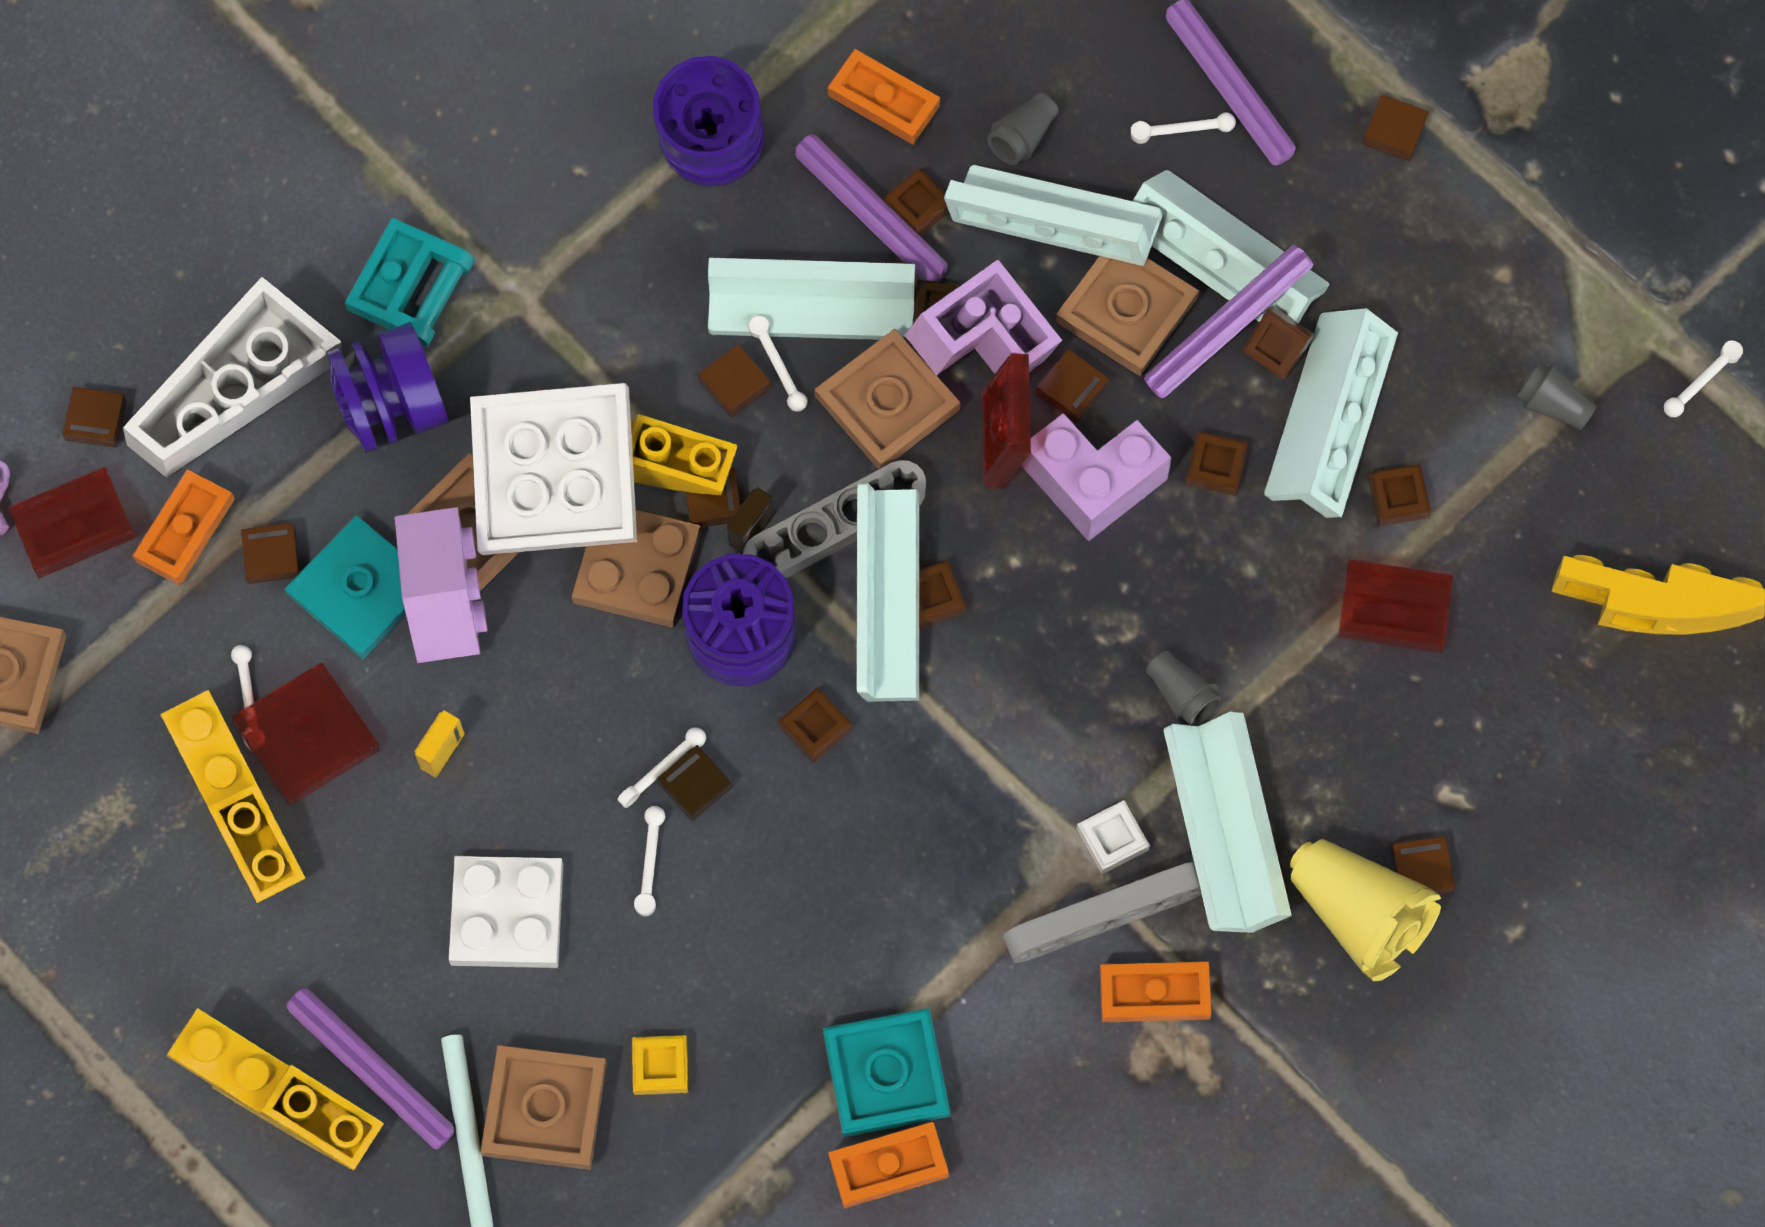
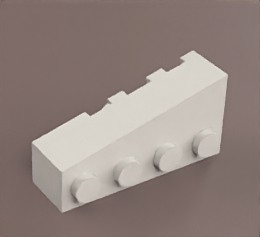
(233, 376)

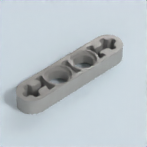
(830, 516)
(1102, 913)

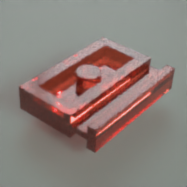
(71, 522)
(1395, 606)

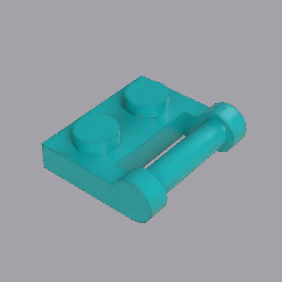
(395, 273)

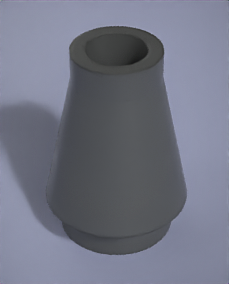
(1020, 131)
(1554, 396)
(1185, 690)

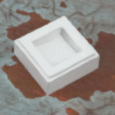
(1113, 837)

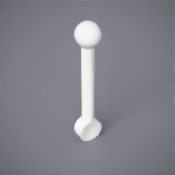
(1142, 131)
(759, 328)
(1729, 353)
(241, 655)
(693, 737)
(645, 903)

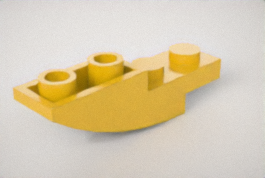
(679, 457)
(1682, 604)
(233, 796)
(274, 1090)

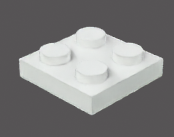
(506, 912)

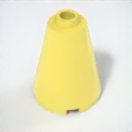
(1364, 905)

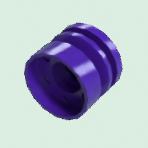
(701, 95)
(387, 387)
(743, 648)

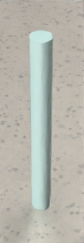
(466, 1131)

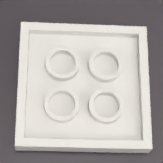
(553, 469)

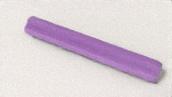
(1230, 82)
(870, 208)
(1228, 321)
(370, 1068)

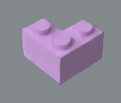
(986, 316)
(1093, 484)
(439, 585)

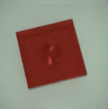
(1006, 421)
(305, 733)

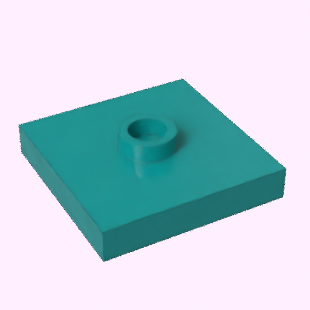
(353, 588)
(886, 1072)

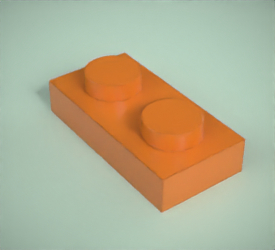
(884, 96)
(183, 527)
(1155, 992)
(888, 1165)

